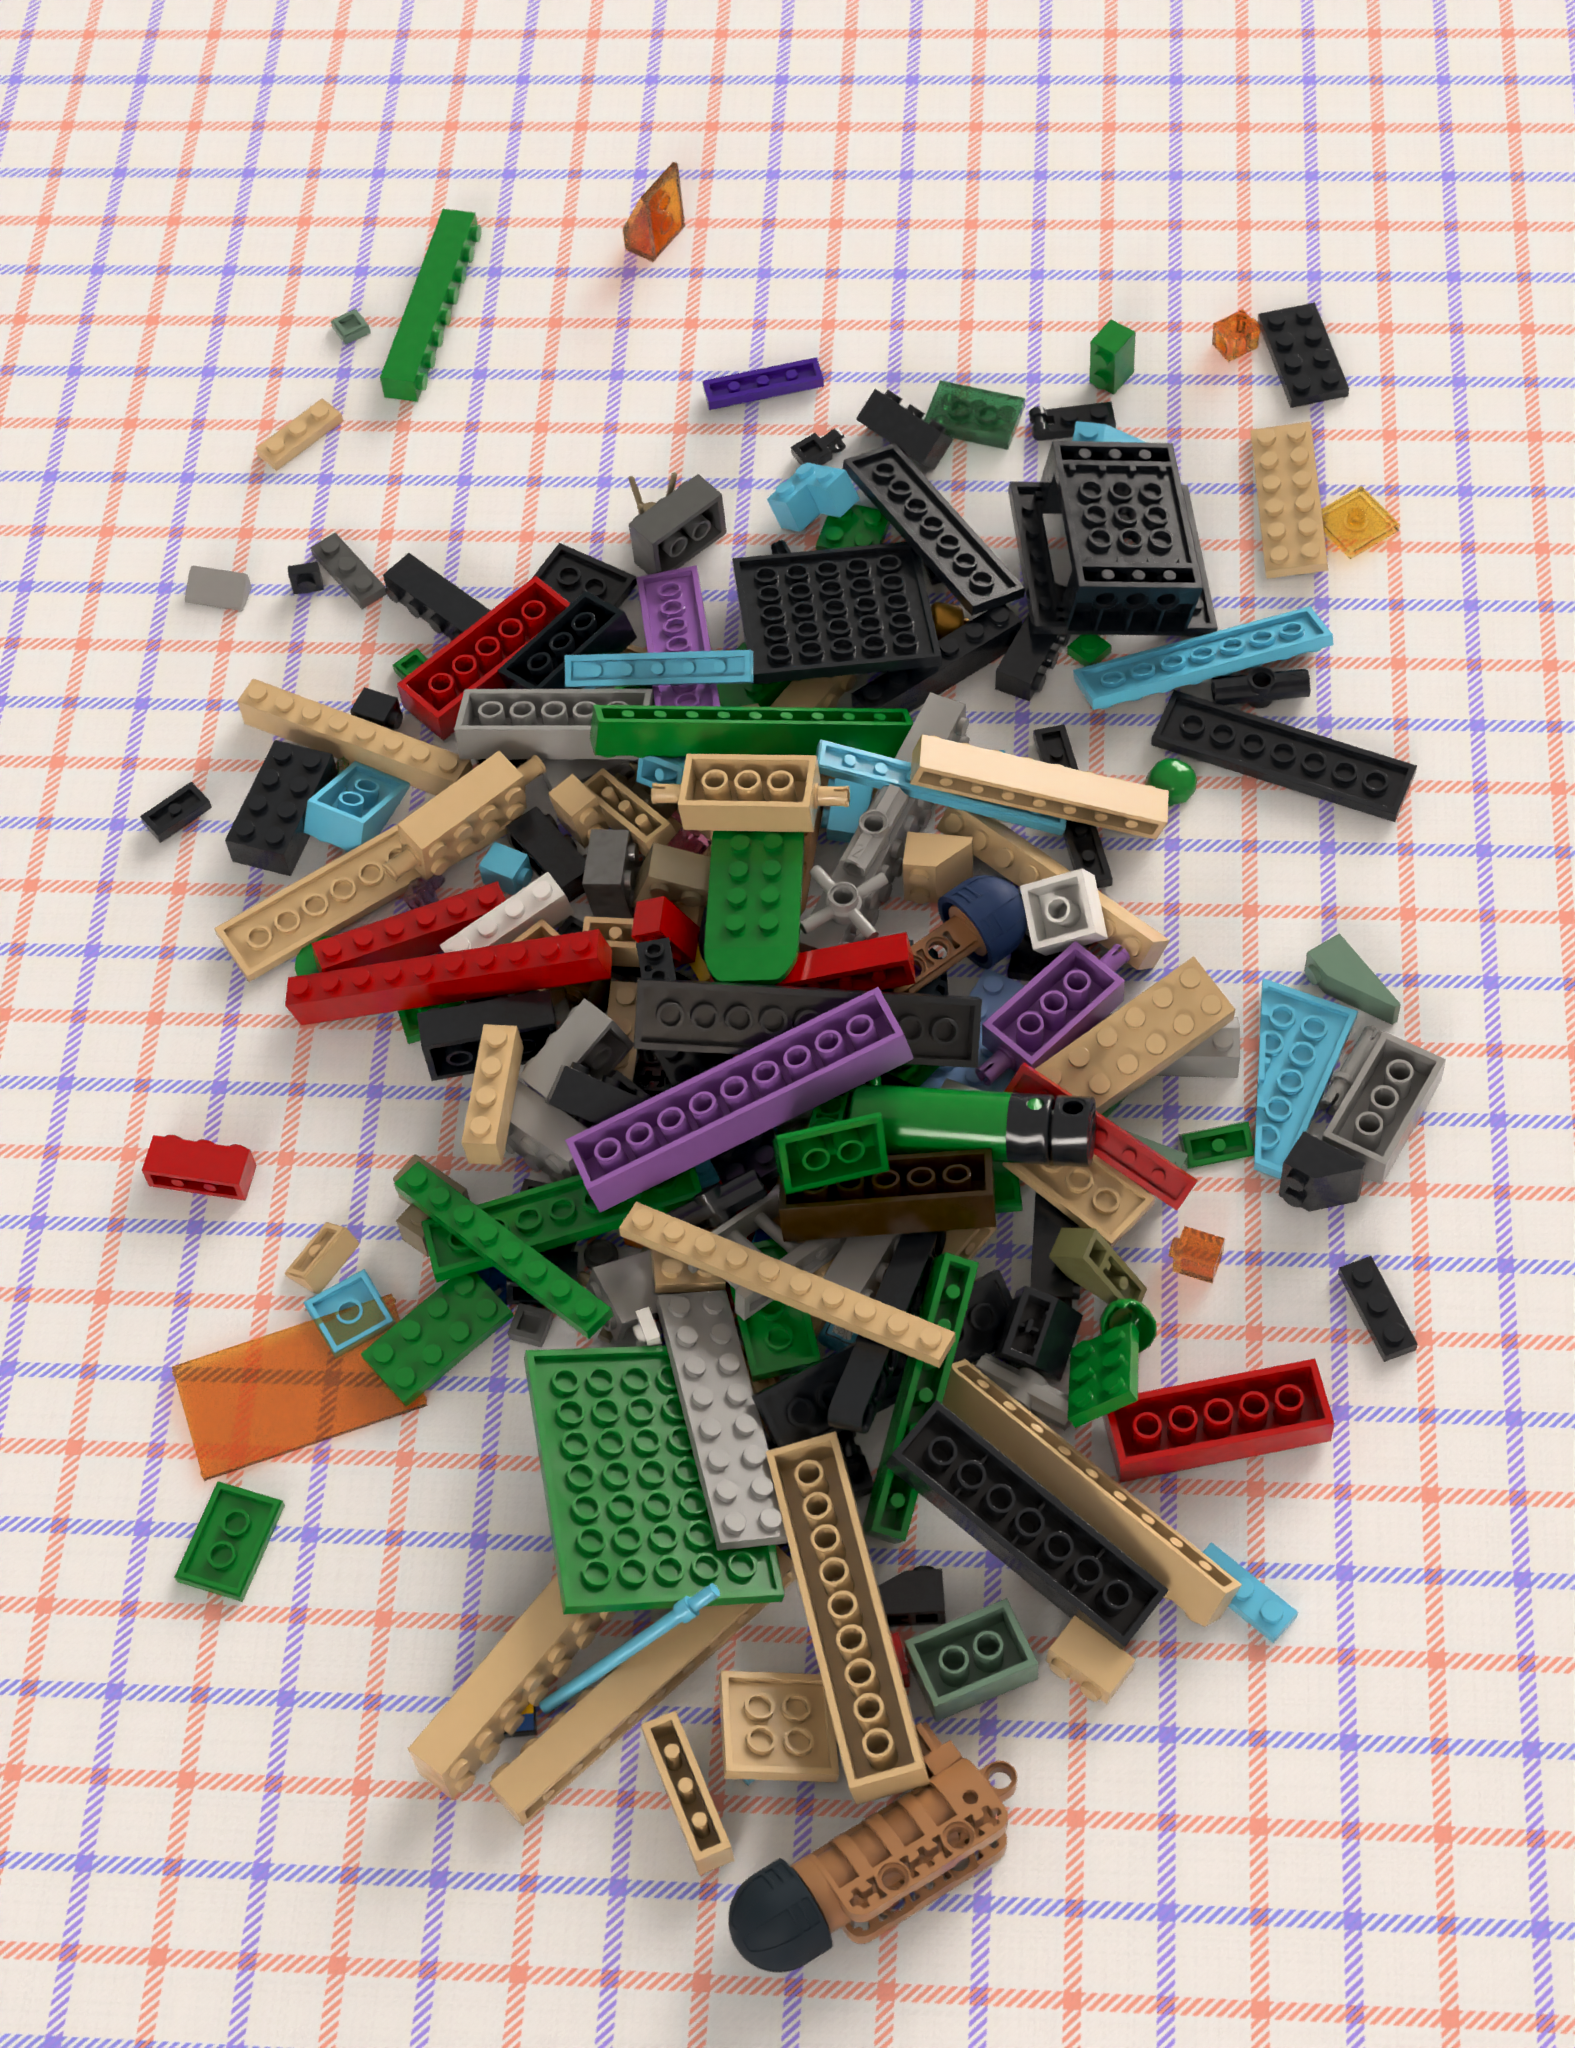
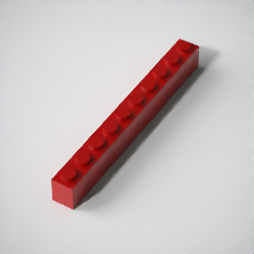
(449, 977)

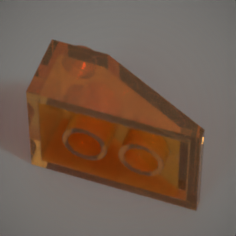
(656, 217)

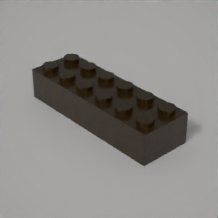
(914, 1196)

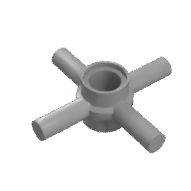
(843, 913)

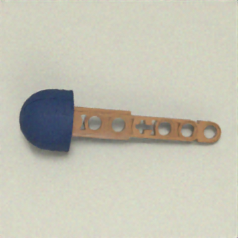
(982, 922)

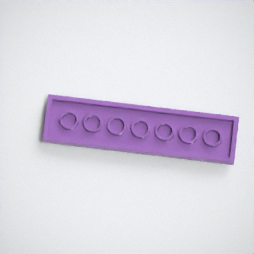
(676, 623)

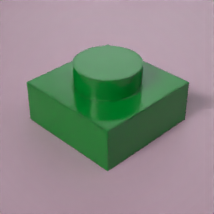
(1089, 649)

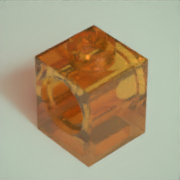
(1235, 335)

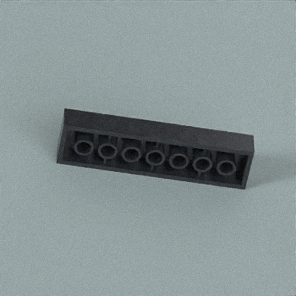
(1025, 1526)

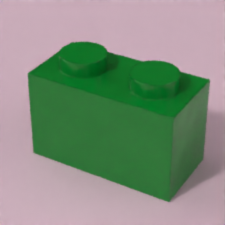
(1112, 357)

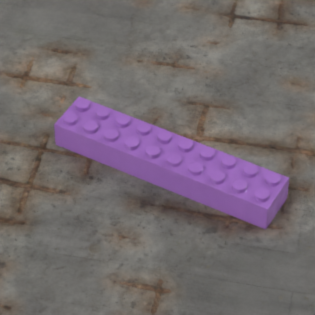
(739, 1099)

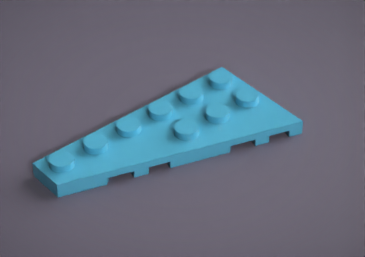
(1296, 1060)

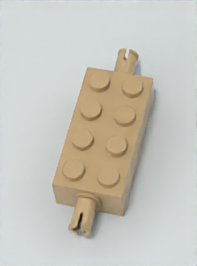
(750, 793)
(463, 816)

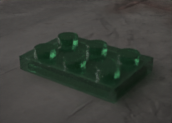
(976, 414)

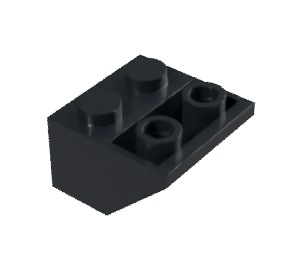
(1038, 1333)

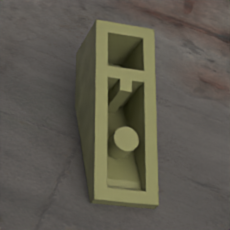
(1095, 1265)

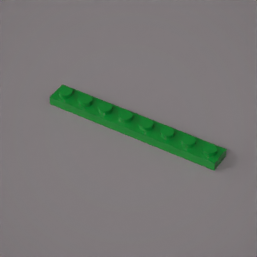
(504, 1250)

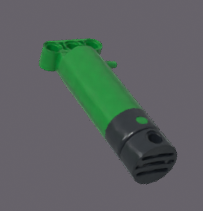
(1013, 1124)

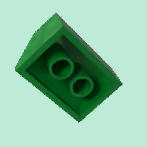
(831, 1153)

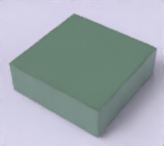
(350, 326)

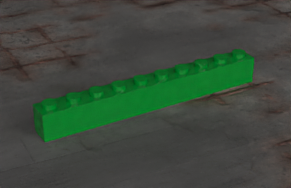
(743, 730)

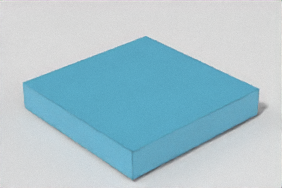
(343, 1295)

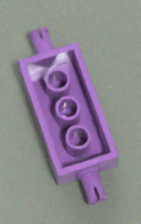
(1053, 1010)

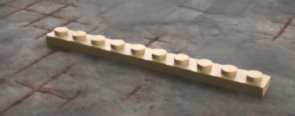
(788, 1284)

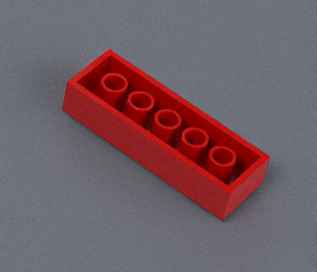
(473, 657)
(1220, 1420)

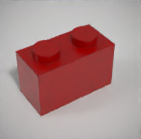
(662, 919)

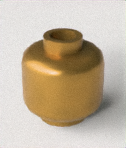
(947, 618)

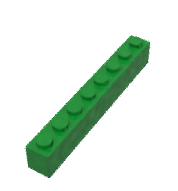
(430, 305)
(921, 1385)

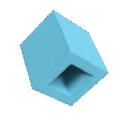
(507, 867)

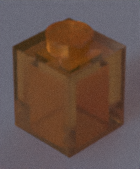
(1197, 1254)

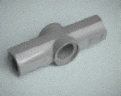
(867, 844)
(1028, 1389)

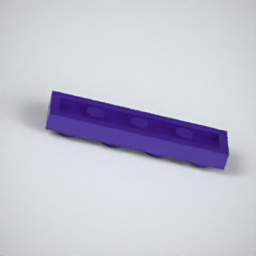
(763, 383)

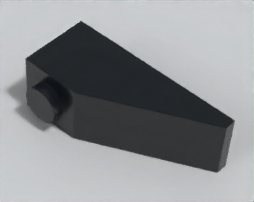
(914, 1597)

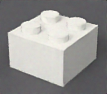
(1063, 911)

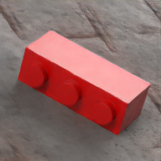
(199, 1167)

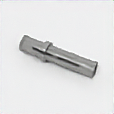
(1343, 1079)

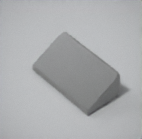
(217, 588)

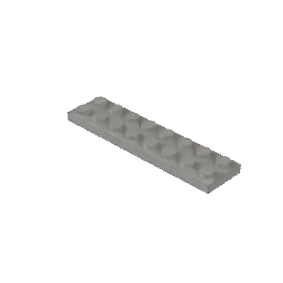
(721, 1419)

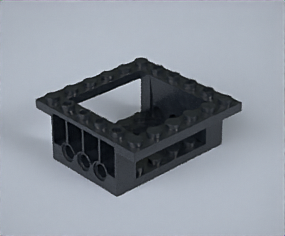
(1113, 585)

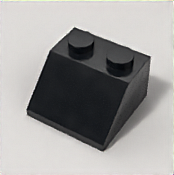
(1320, 1175)

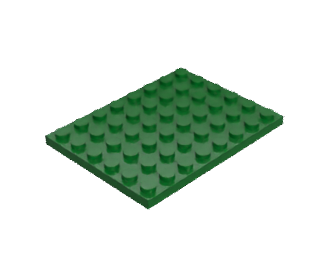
(628, 1489)

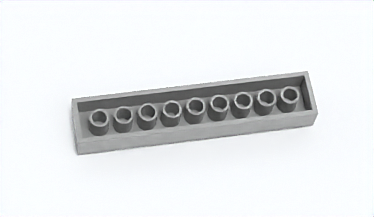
(937, 718)

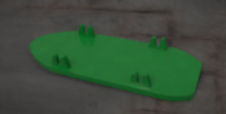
(754, 906)

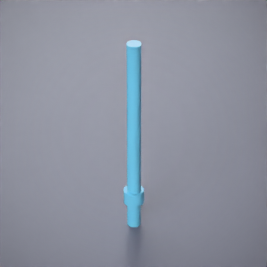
(682, 1611)

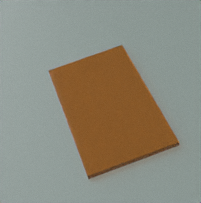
(286, 1391)

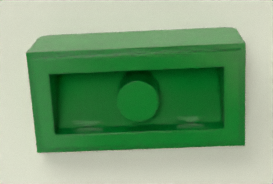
(1217, 1144)

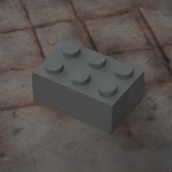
(678, 527)

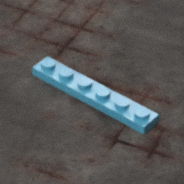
(659, 669)

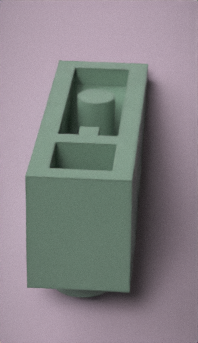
(1349, 979)

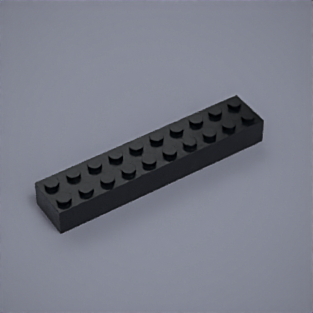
(742, 1016)

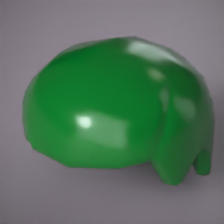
(1174, 777)
(1129, 1310)

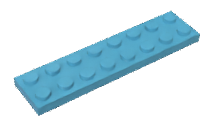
(1202, 658)

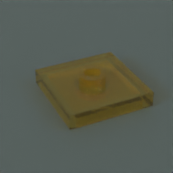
(1357, 522)

